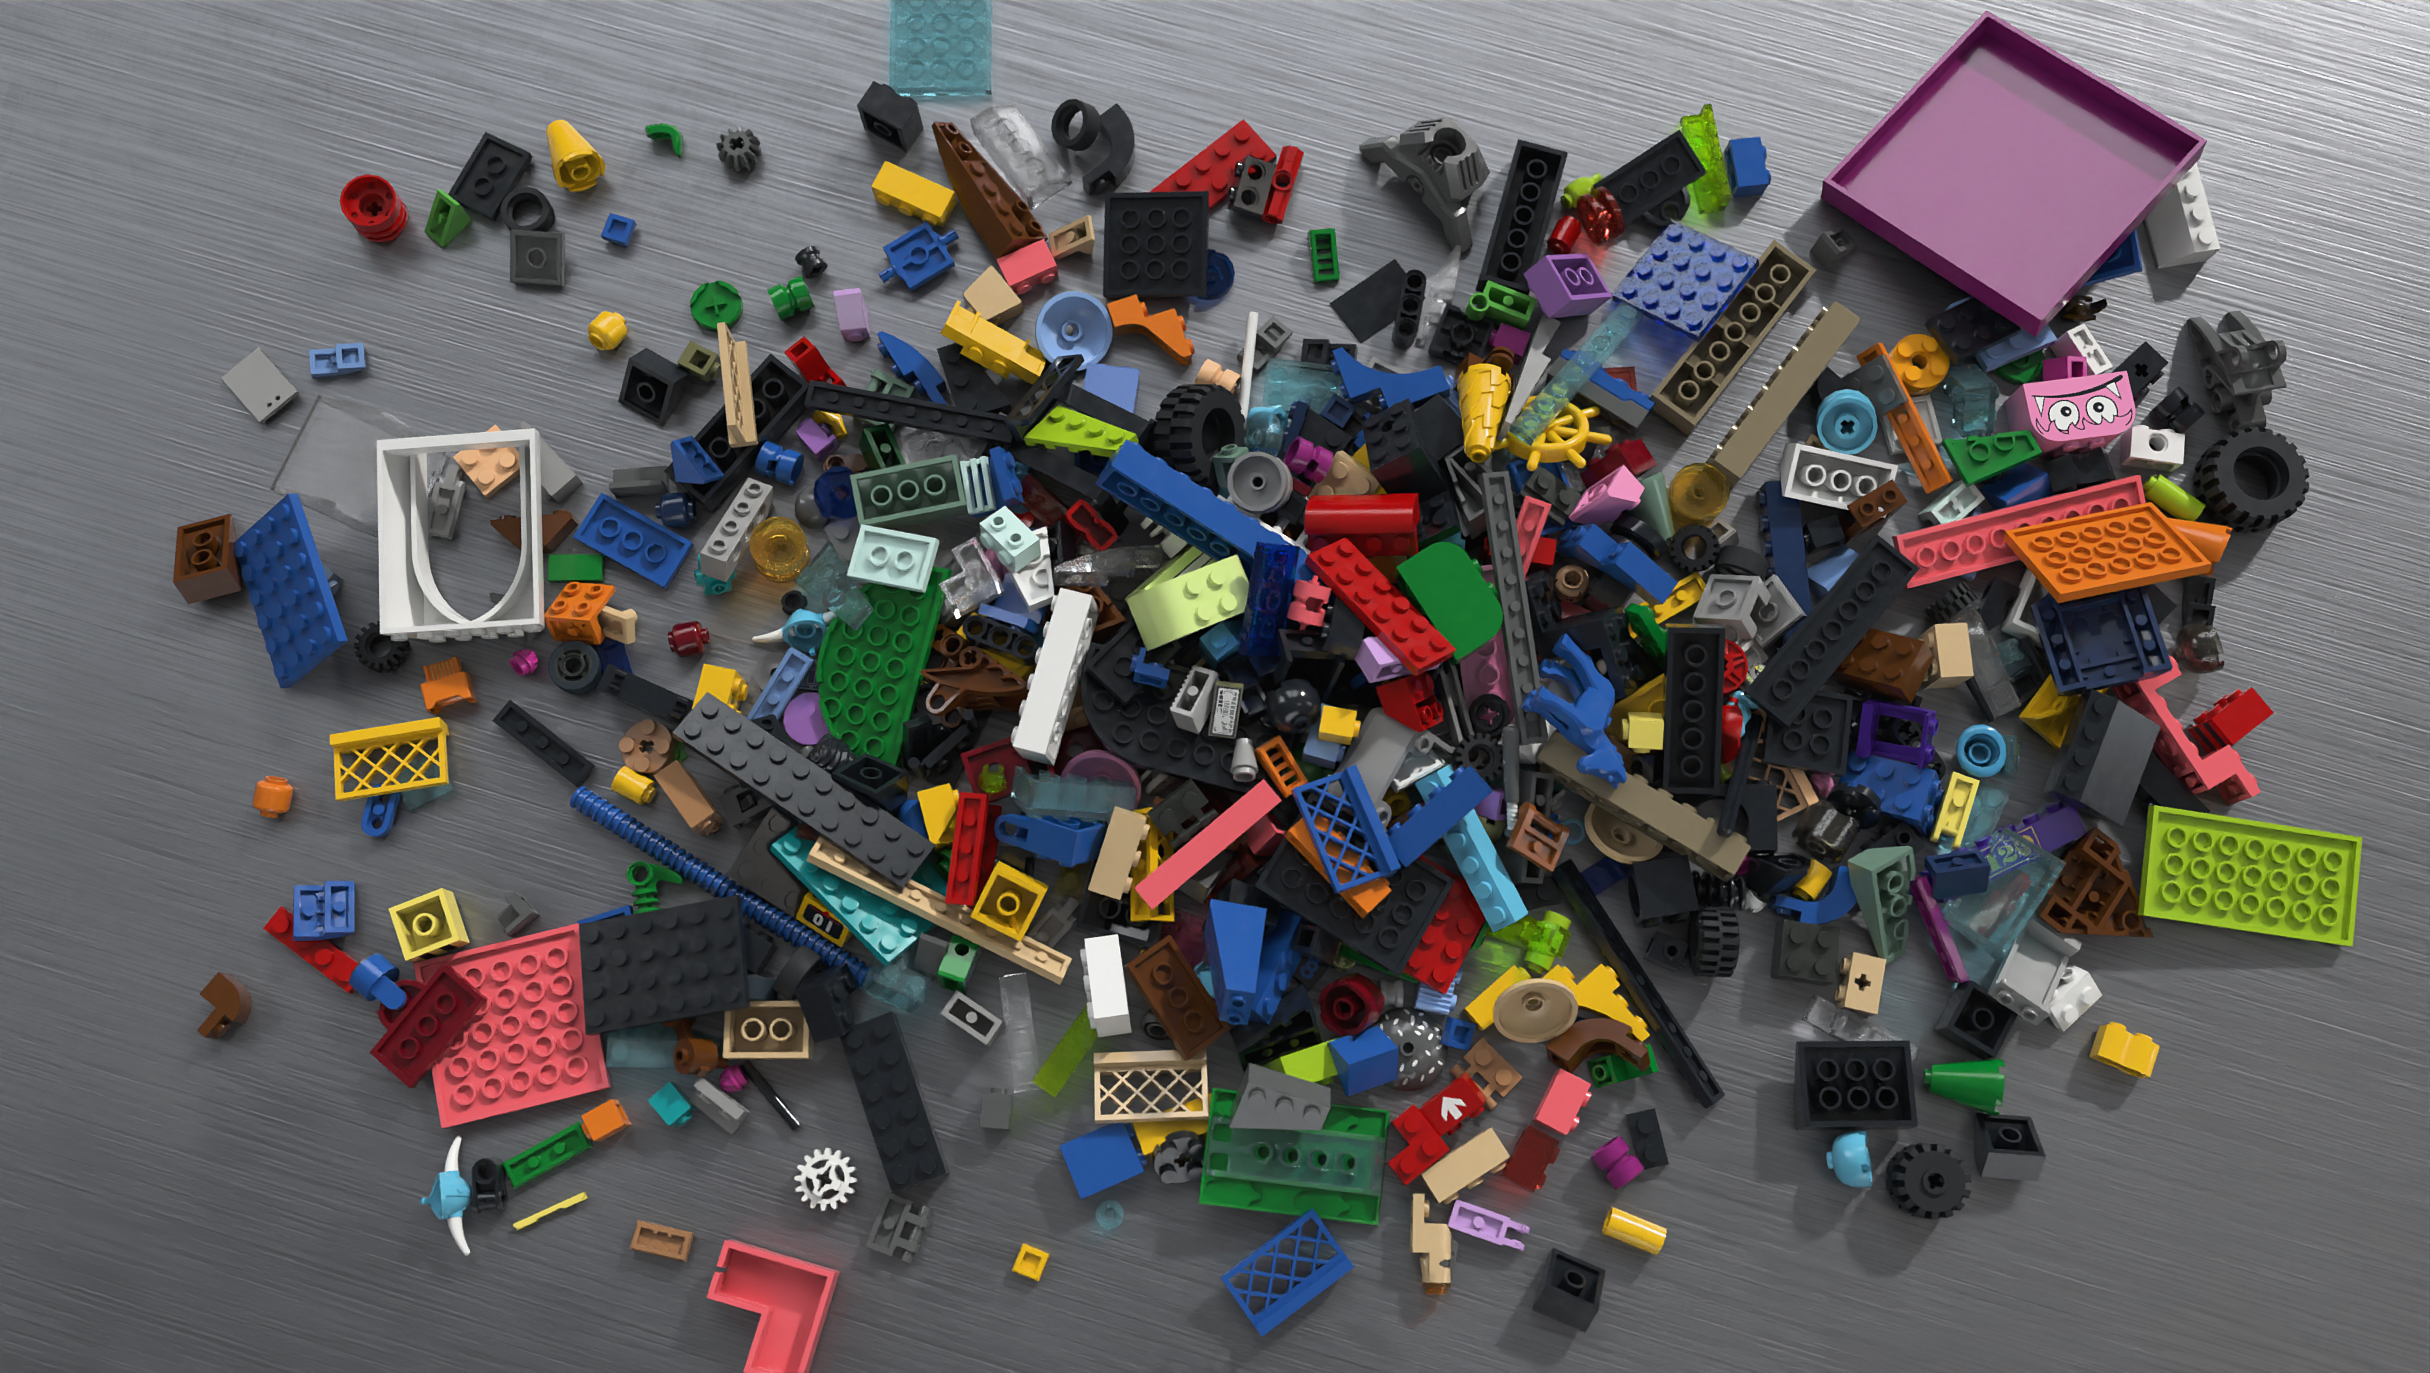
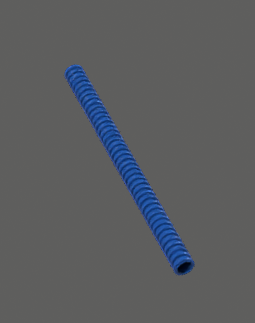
(712, 881)

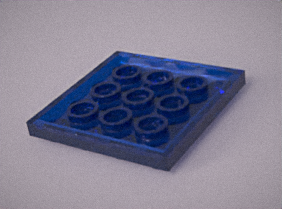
(1685, 280)

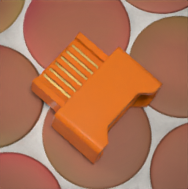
(446, 685)

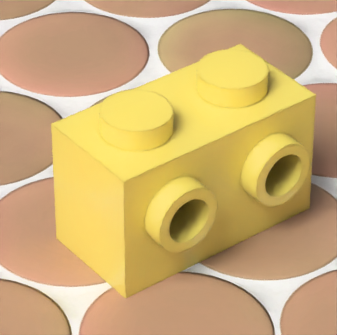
(1643, 731)

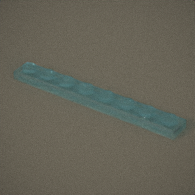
(1576, 373)

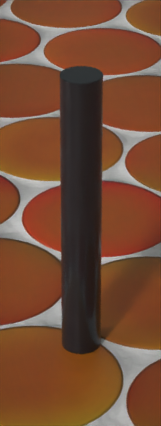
(770, 1094)

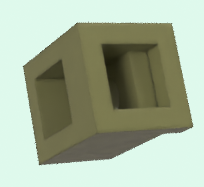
(697, 355)

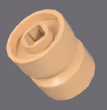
(1212, 374)

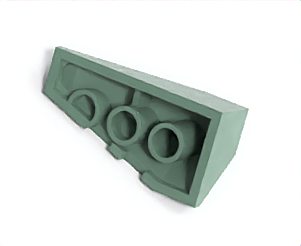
(1882, 891)

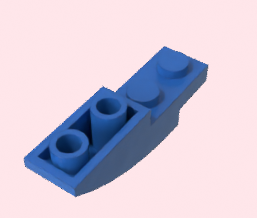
(912, 367)

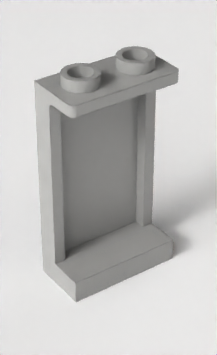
(2033, 970)

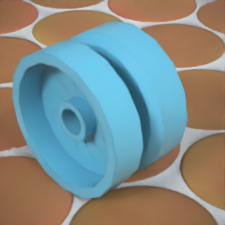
(1847, 406)

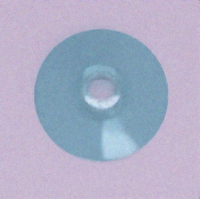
(1264, 433)

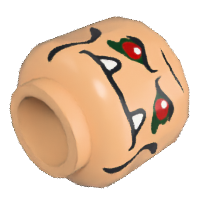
(1578, 581)

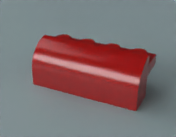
(1369, 521)

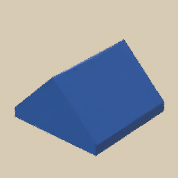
(2020, 486)
(1364, 1060)

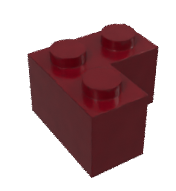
(1632, 455)

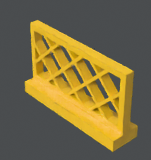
(393, 737)

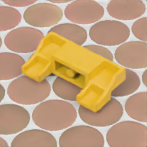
(993, 346)

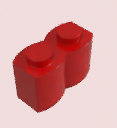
(1084, 520)

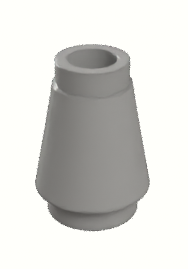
(1244, 761)

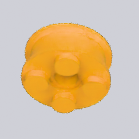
(1925, 352)

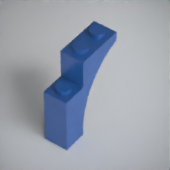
(1364, 383)
(1619, 560)

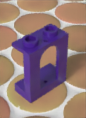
(1867, 742)

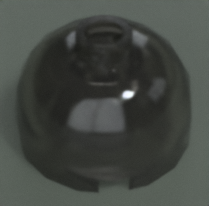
(2198, 648)

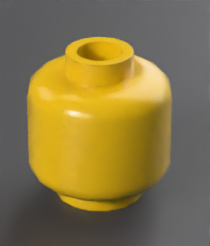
(607, 330)

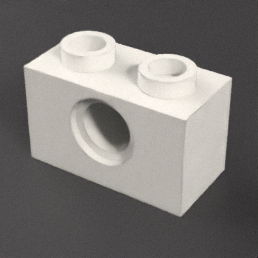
(2137, 452)

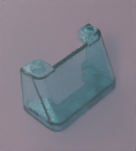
(2016, 886)

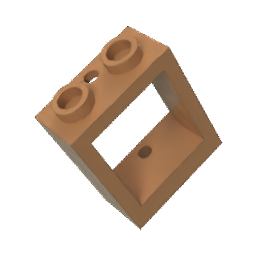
(690, 799)

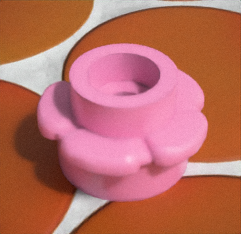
(1821, 784)

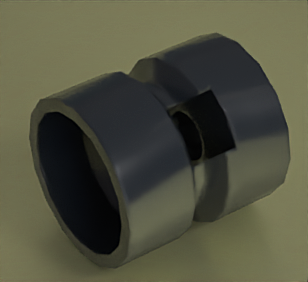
(2178, 410)

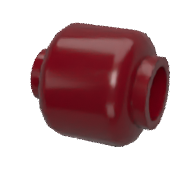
(688, 638)

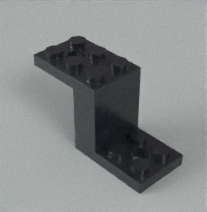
(1407, 466)
(1589, 631)

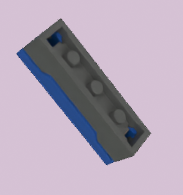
(1613, 397)

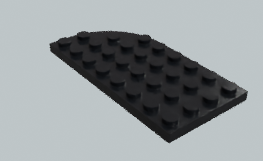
(1149, 737)

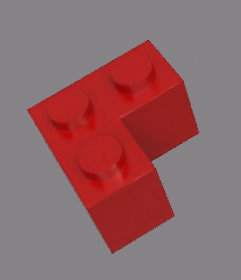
(1421, 1148)

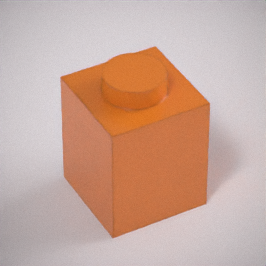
(605, 1120)

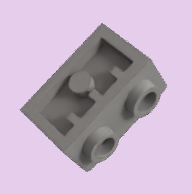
(718, 1105)

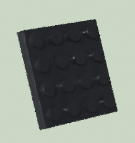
(1156, 244)

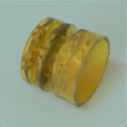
(779, 535)

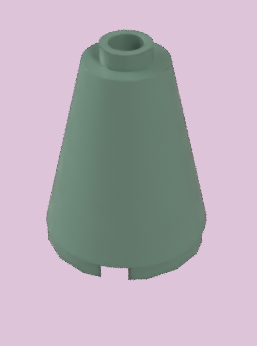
(1655, 506)

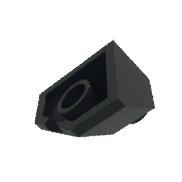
(1776, 873)

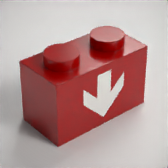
(1453, 1104)

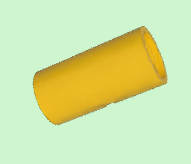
(1634, 1231)

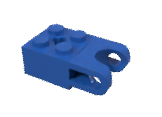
(1055, 839)

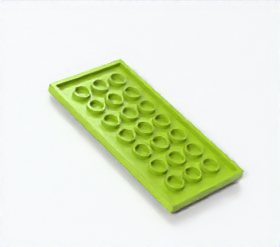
(2250, 876)

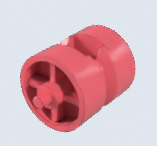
(1308, 602)

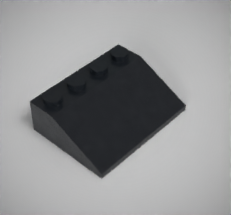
(2102, 757)
(1109, 916)
(1854, 1086)

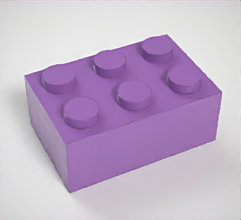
(1567, 285)

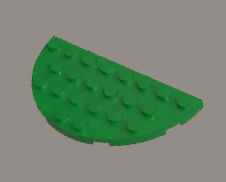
(873, 674)

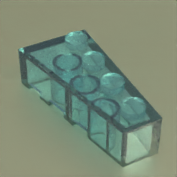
(1070, 795)

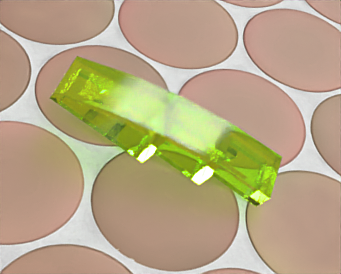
(1067, 1055)

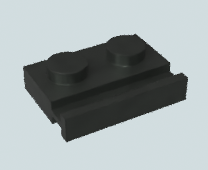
(1550, 489)

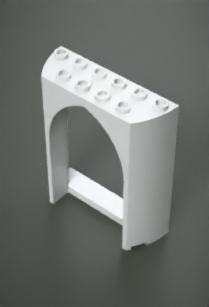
(407, 593)

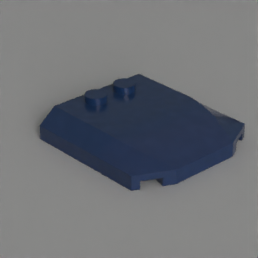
(2100, 640)

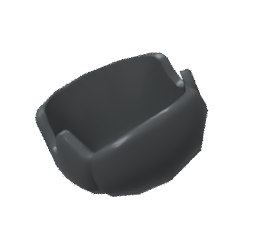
(807, 511)

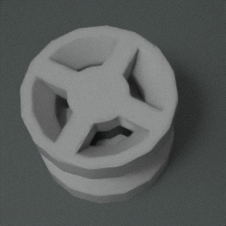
(1392, 992)

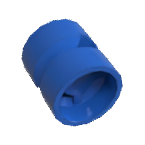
(779, 463)

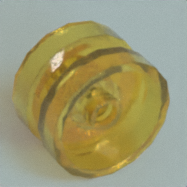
(1697, 494)

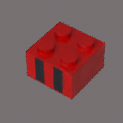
(2229, 719)

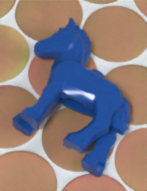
(1586, 717)

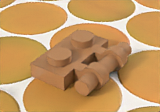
(1492, 1068)

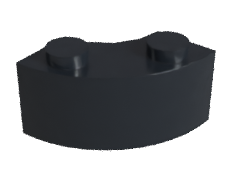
(2079, 470)

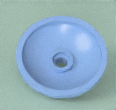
(1089, 322)

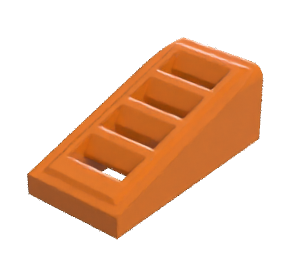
(1282, 751)

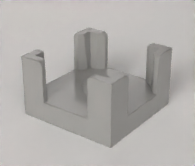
(1730, 602)

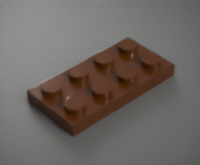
(1176, 997)

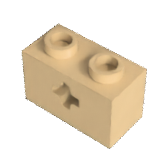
(1870, 973)

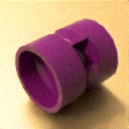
(1311, 461)
(1620, 1166)

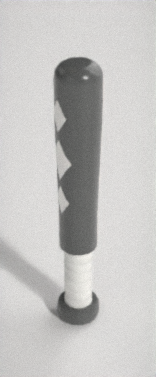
(1511, 752)

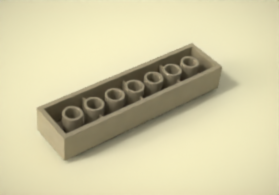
(1732, 339)
(1782, 391)
(1648, 811)

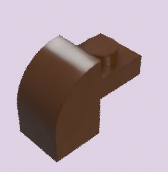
(231, 1004)

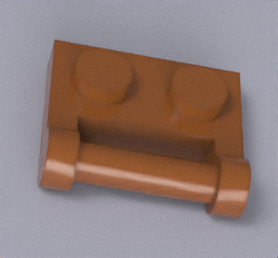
(1535, 845)

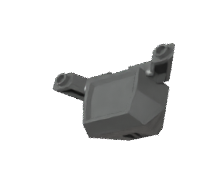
(1439, 165)

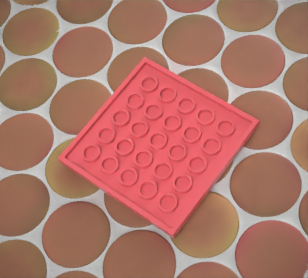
(526, 1038)

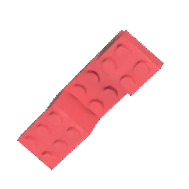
(2216, 769)

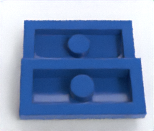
(323, 910)

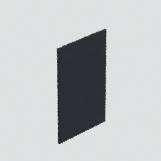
(1372, 302)

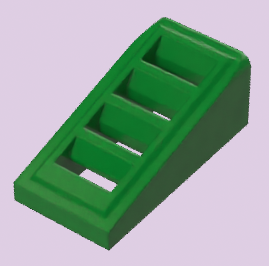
(1320, 234)

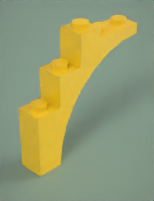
(1592, 993)

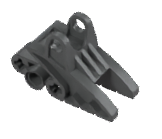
(2240, 363)

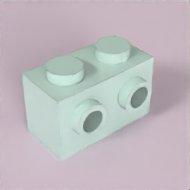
(1009, 539)

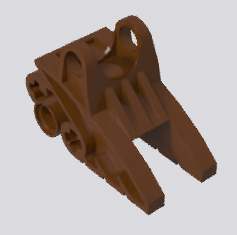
(970, 680)

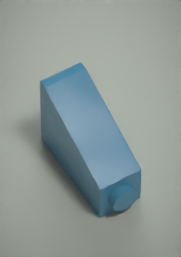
(1220, 643)

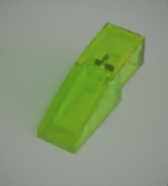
(1533, 936)

